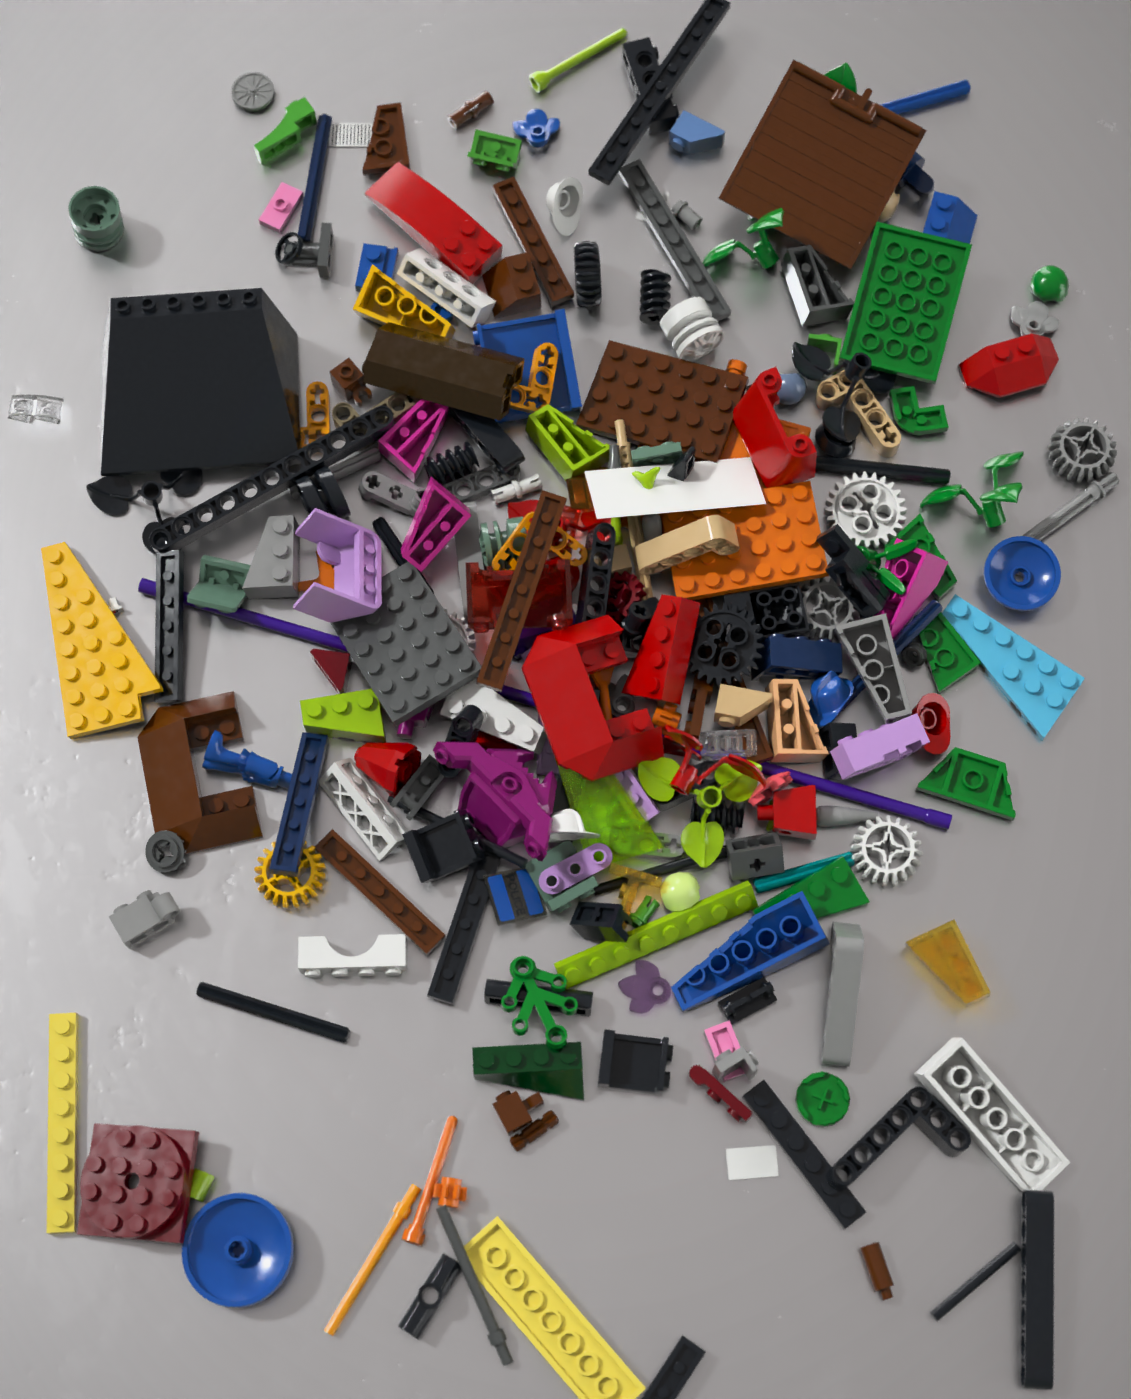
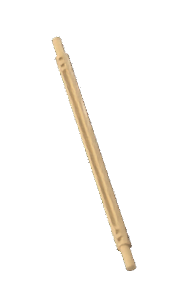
(634, 522)

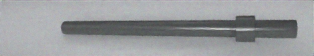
(496, 1336)

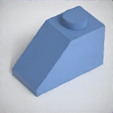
(695, 135)

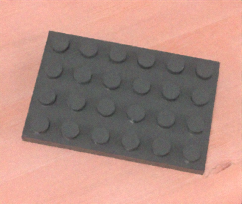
(408, 647)

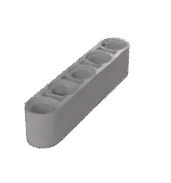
(468, 549)

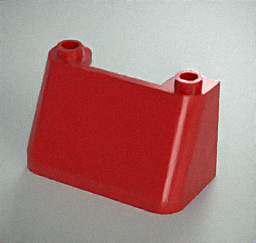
(775, 456)

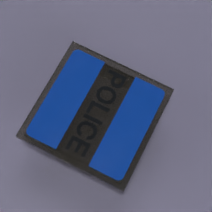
(514, 896)

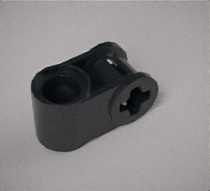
(639, 617)

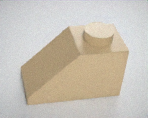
(739, 705)

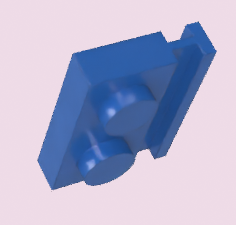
(381, 257)

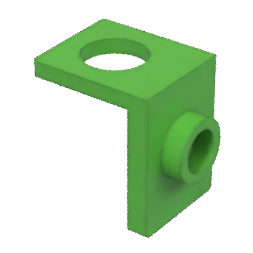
(827, 344)

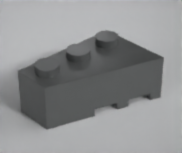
(812, 288)

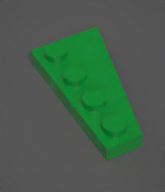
(826, 890)

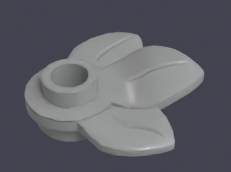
(1034, 319)

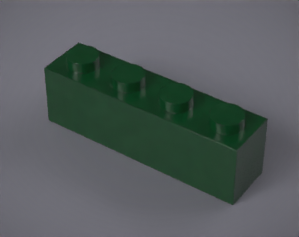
(532, 1067)

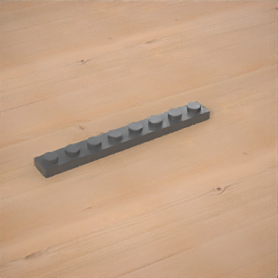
(673, 238)

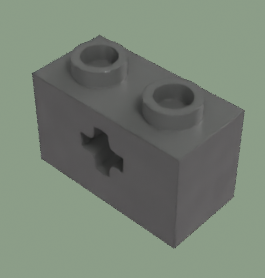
(755, 856)

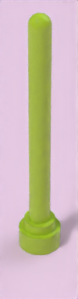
(540, 80)

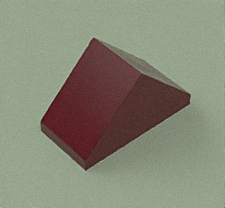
(334, 666)

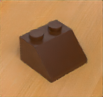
(513, 286)

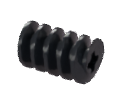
(654, 296)
(451, 463)
(721, 814)

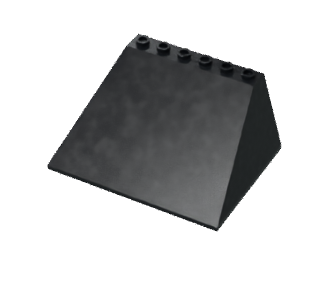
(198, 383)

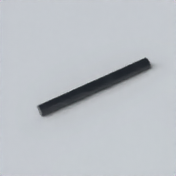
(975, 1281)

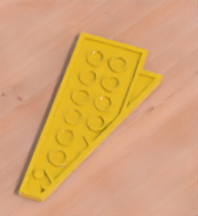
(96, 659)

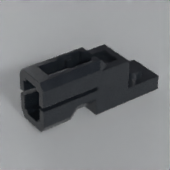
(850, 572)

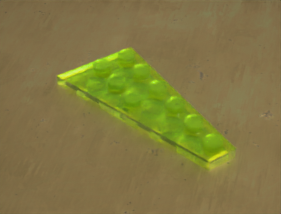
(611, 814)

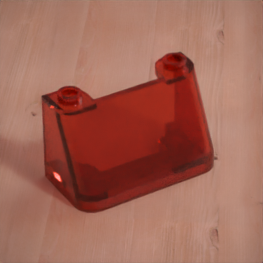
(489, 588)

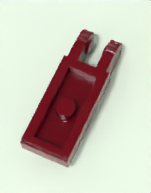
(719, 1092)

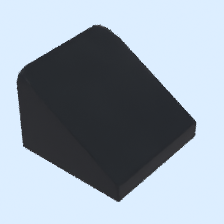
(683, 465)

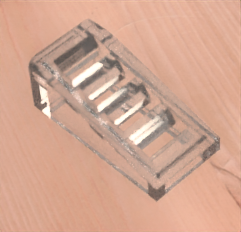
(707, 738)

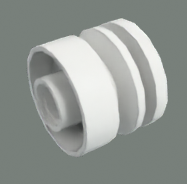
(692, 329)

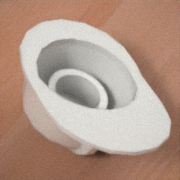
(564, 203)
(568, 826)

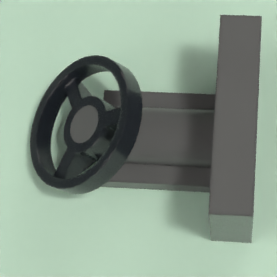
(308, 253)

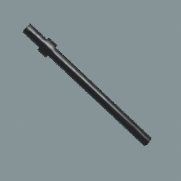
(489, 845)
(657, 871)

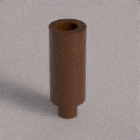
(878, 1269)

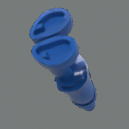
(249, 765)

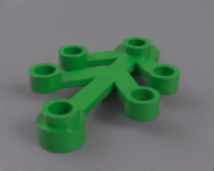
(537, 998)

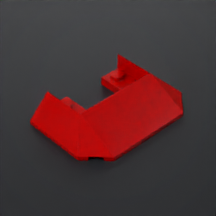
(569, 707)

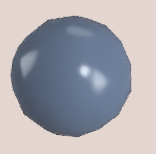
(792, 388)

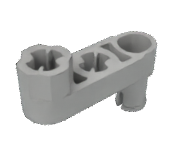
(409, 498)

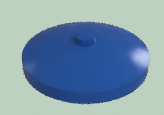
(237, 1250)

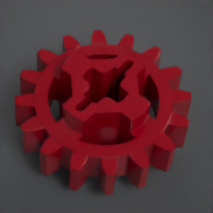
(623, 592)

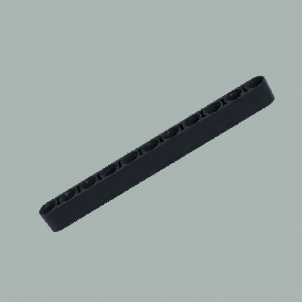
(259, 480)

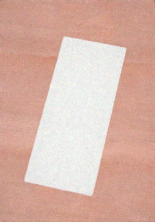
(706, 487)

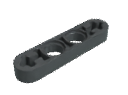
(477, 490)

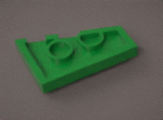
(917, 530)
(946, 653)

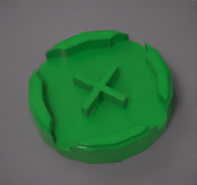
(822, 1099)

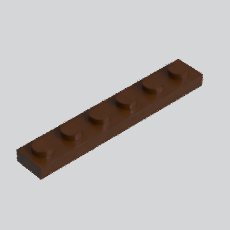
(533, 241)
(380, 892)

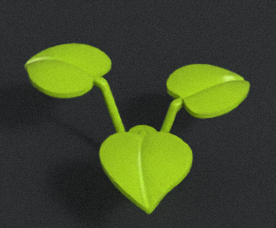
(699, 840)

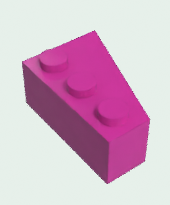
(413, 437)
(433, 525)

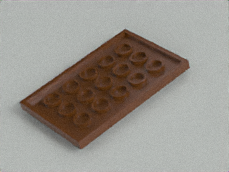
(662, 400)

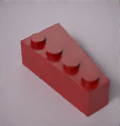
(664, 652)

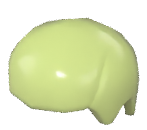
(680, 891)

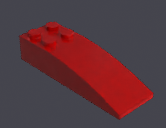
(435, 222)

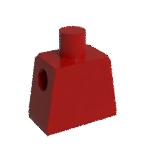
(792, 812)

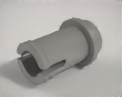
(686, 214)

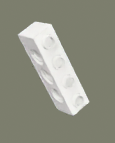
(446, 287)

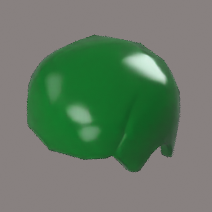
(1050, 284)

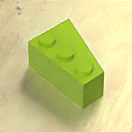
(564, 443)
(345, 715)

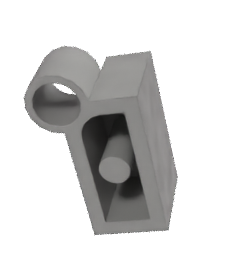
(144, 916)

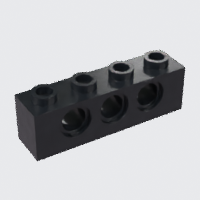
(641, 53)

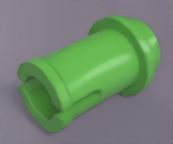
(644, 912)

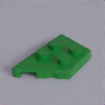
(971, 782)

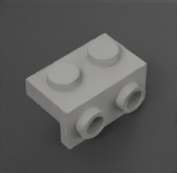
(730, 1061)

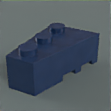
(798, 658)

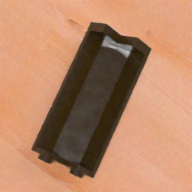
(442, 370)

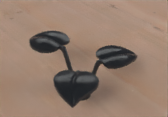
(814, 363)
(113, 493)

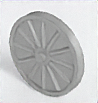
(252, 91)

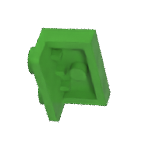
(496, 150)

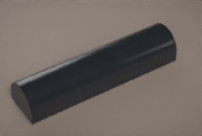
(497, 989)

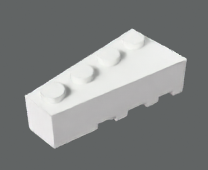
(500, 716)

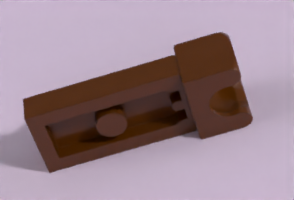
(700, 695)

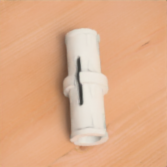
(516, 489)

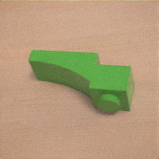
(287, 134)

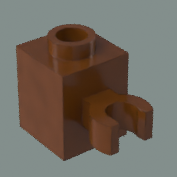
(349, 381)
(514, 1112)

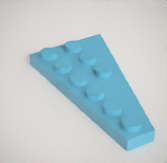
(1021, 671)

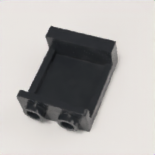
(444, 846)
(634, 1063)

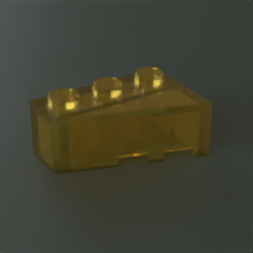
(951, 962)

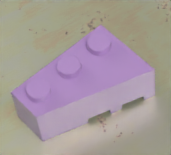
(879, 747)

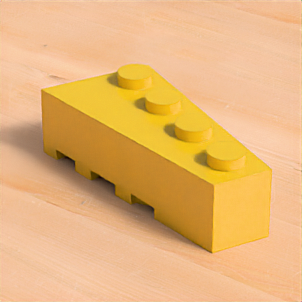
(386, 301)

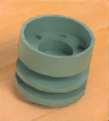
(92, 207)
(492, 542)

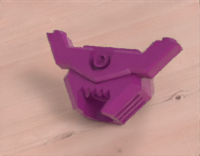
(502, 794)

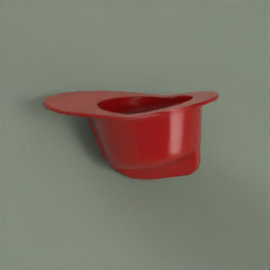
(935, 718)

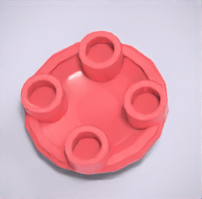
(776, 781)

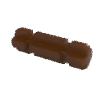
(534, 1130)

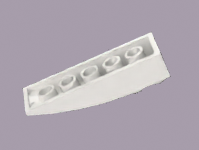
(991, 1116)

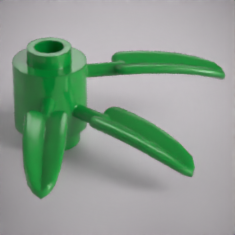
(890, 553)

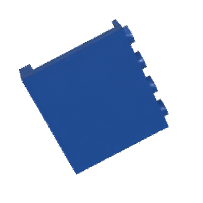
(521, 339)

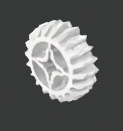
(896, 850)

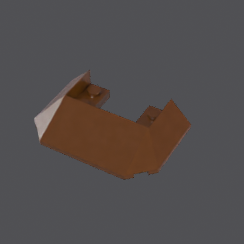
(173, 778)

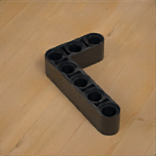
(601, 576)
(891, 1131)

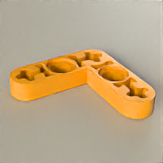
(534, 388)
(313, 427)
(526, 524)

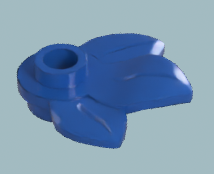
(536, 128)

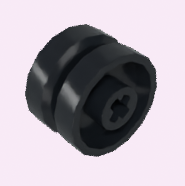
(324, 496)

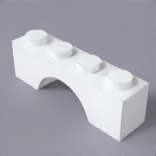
(385, 955)

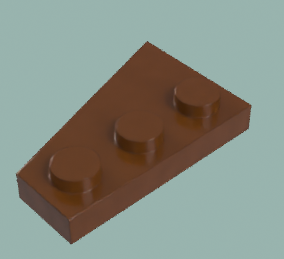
(387, 140)

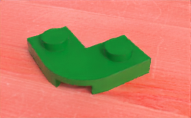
(915, 419)

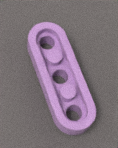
(587, 864)

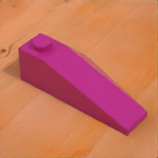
(920, 575)

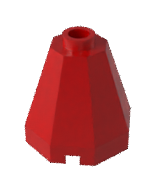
(388, 764)

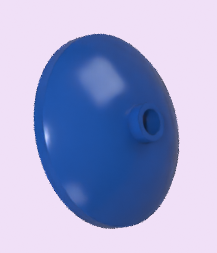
(1028, 559)

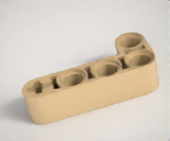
(867, 413)
(684, 543)

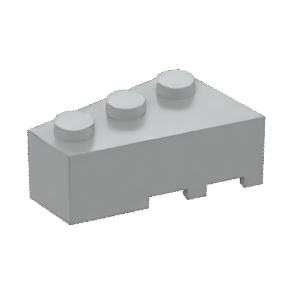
(275, 562)

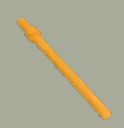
(401, 1211)

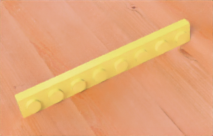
(62, 1124)

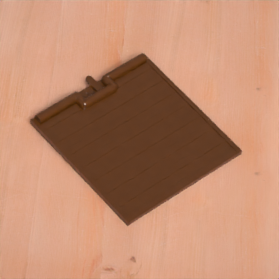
(824, 162)

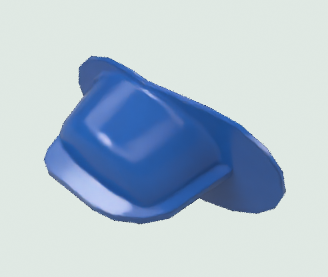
(828, 697)

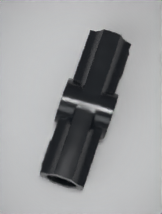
(421, 1313)

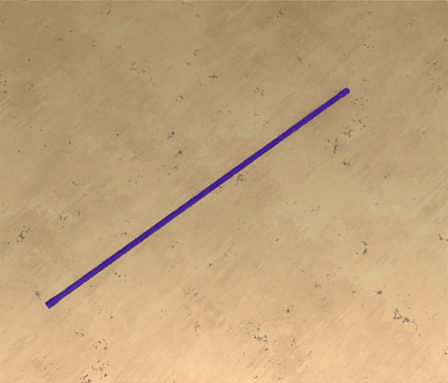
(928, 816)

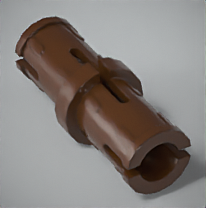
(458, 117)

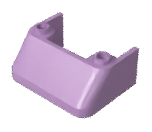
(356, 564)

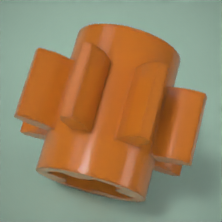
(666, 716)
(450, 1192)

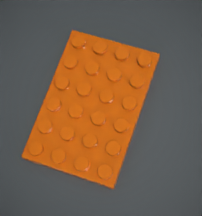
(773, 540)

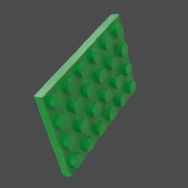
(906, 301)

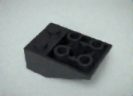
(775, 609)

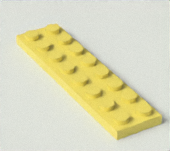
(548, 1317)

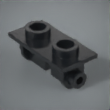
(748, 1000)

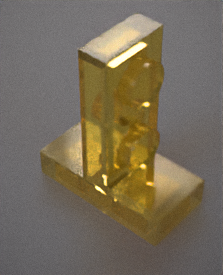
(629, 890)

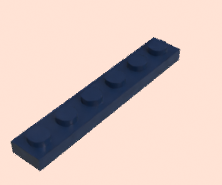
(299, 804)

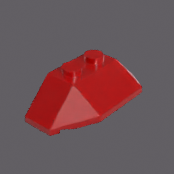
(1010, 366)

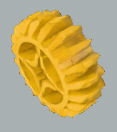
(267, 885)

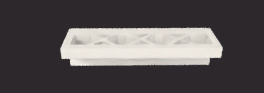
(366, 803)

